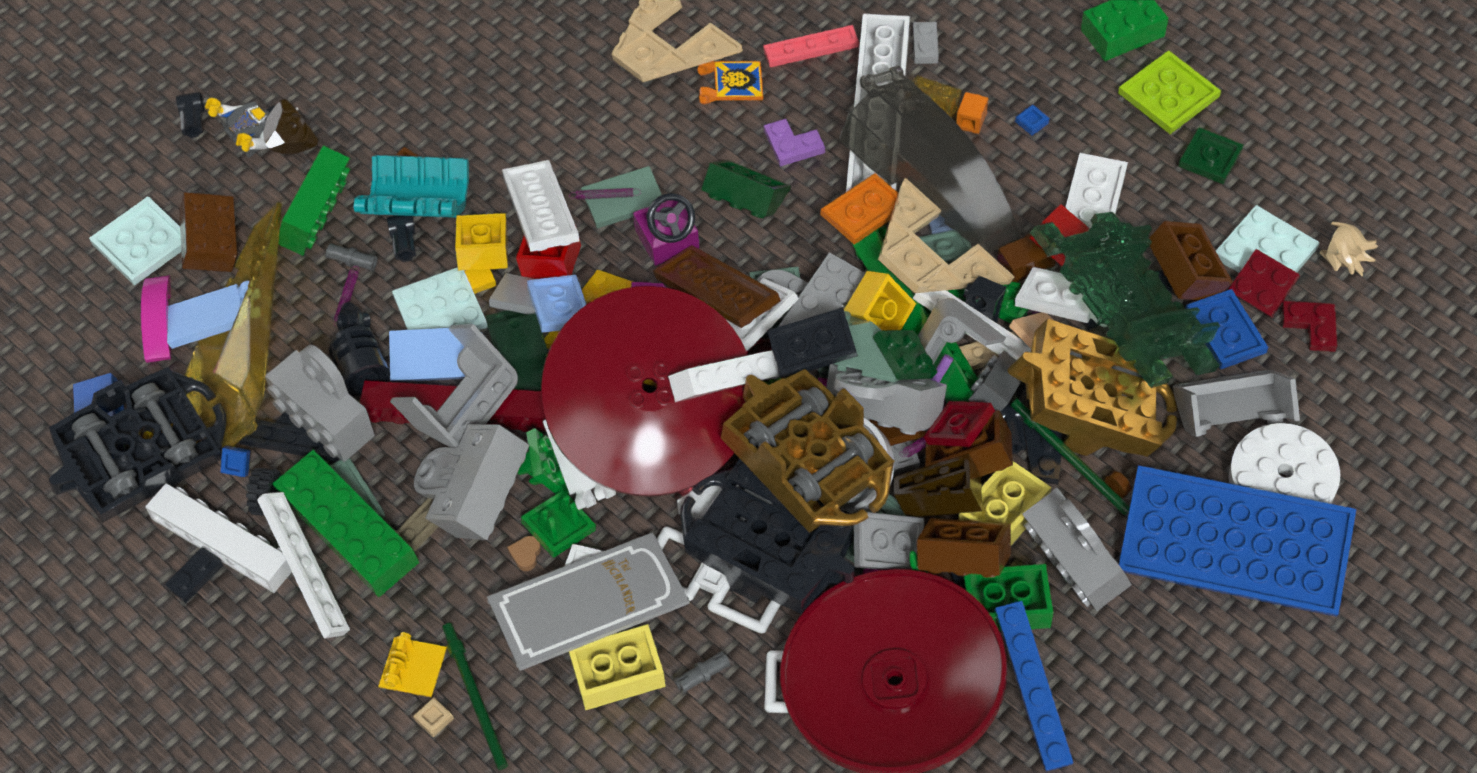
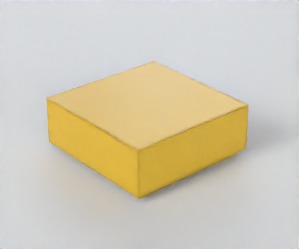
(480, 279)

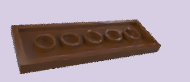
(718, 285)

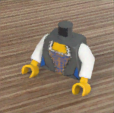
(242, 124)

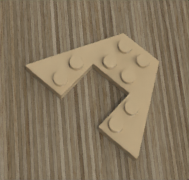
(652, 57)
(917, 263)

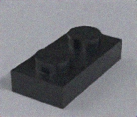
(193, 575)

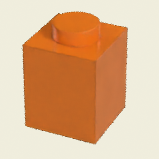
(972, 112)

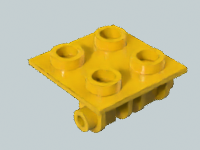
(412, 666)

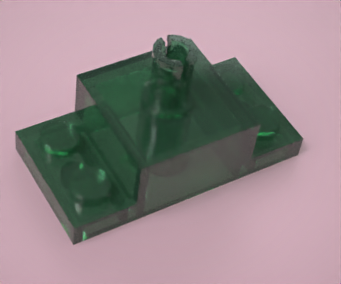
(522, 344)

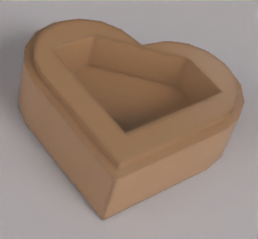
(525, 552)

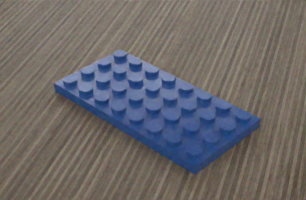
(1237, 540)

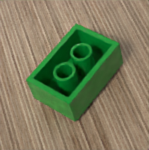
(1123, 26)
(1013, 585)

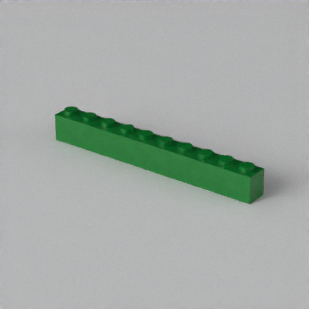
(959, 374)

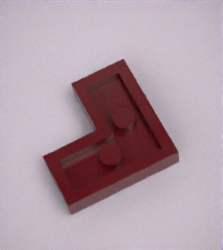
(1317, 318)

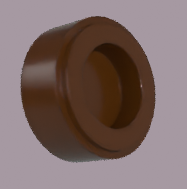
(1118, 483)

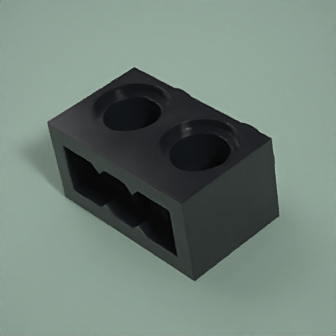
(985, 297)

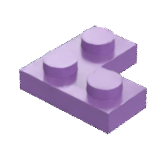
(790, 147)

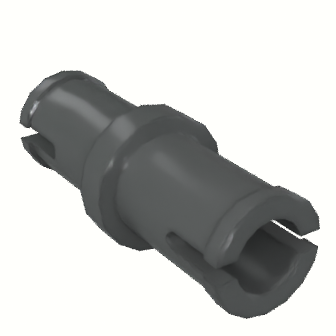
(351, 257)
(702, 672)

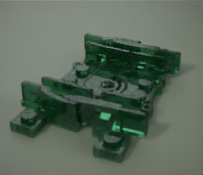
(1129, 298)

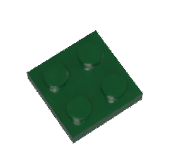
(1211, 155)
(905, 354)

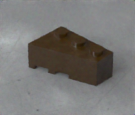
(940, 488)

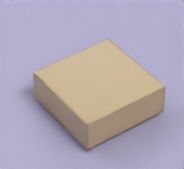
(433, 717)

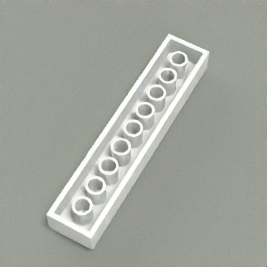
(881, 47)

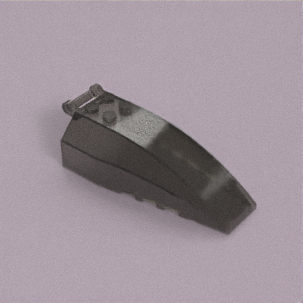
(911, 137)

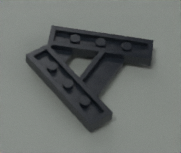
(285, 438)

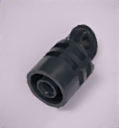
(357, 350)

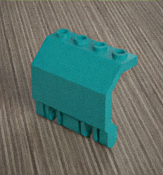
(416, 186)

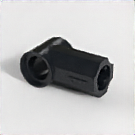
(190, 110)
(402, 234)
(1015, 424)

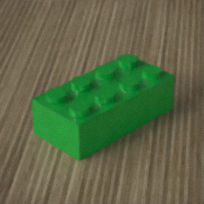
(314, 201)

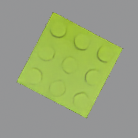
(1169, 92)

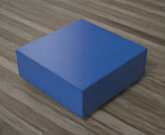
(1032, 120)
(235, 461)

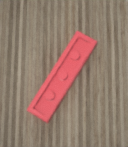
(811, 46)

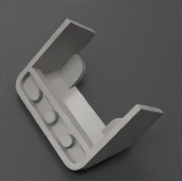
(949, 324)
(1236, 398)
(475, 399)

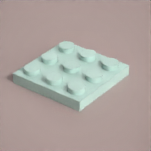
(1269, 235)
(139, 240)
(439, 302)

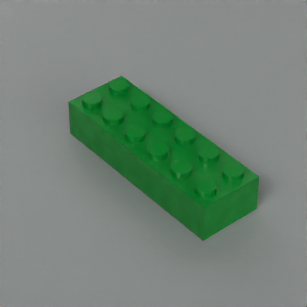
(346, 523)

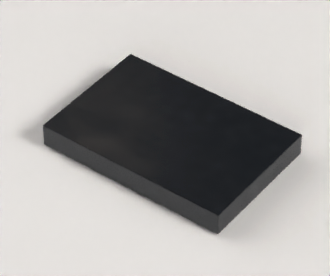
(812, 343)

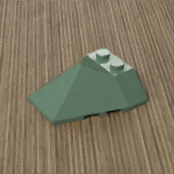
(869, 355)

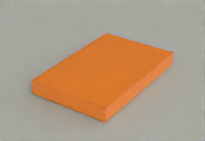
(861, 208)

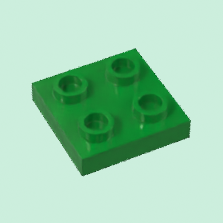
(542, 463)
(558, 523)

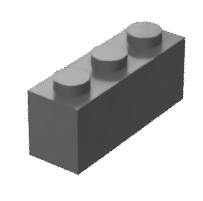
(995, 382)

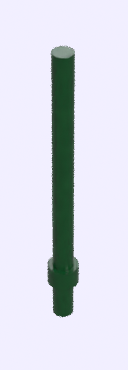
(1072, 458)
(456, 650)

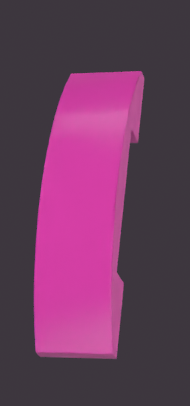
(155, 318)

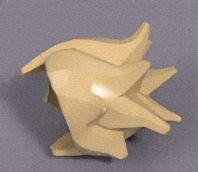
(1348, 248)

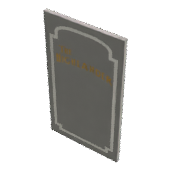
(587, 601)

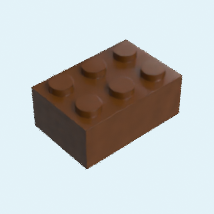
(207, 232)
(1189, 260)
(989, 451)
(964, 547)

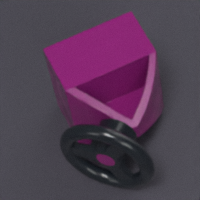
(666, 227)

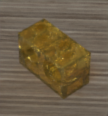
(943, 95)

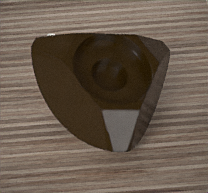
(287, 130)

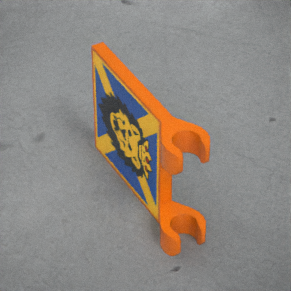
(732, 81)

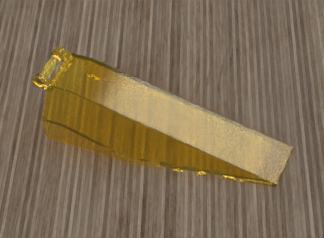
(237, 359)

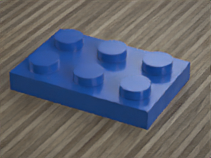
(1237, 335)

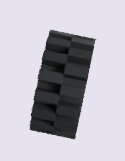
(260, 483)

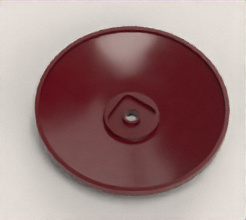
(597, 400)
(884, 628)

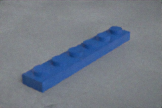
(1033, 686)

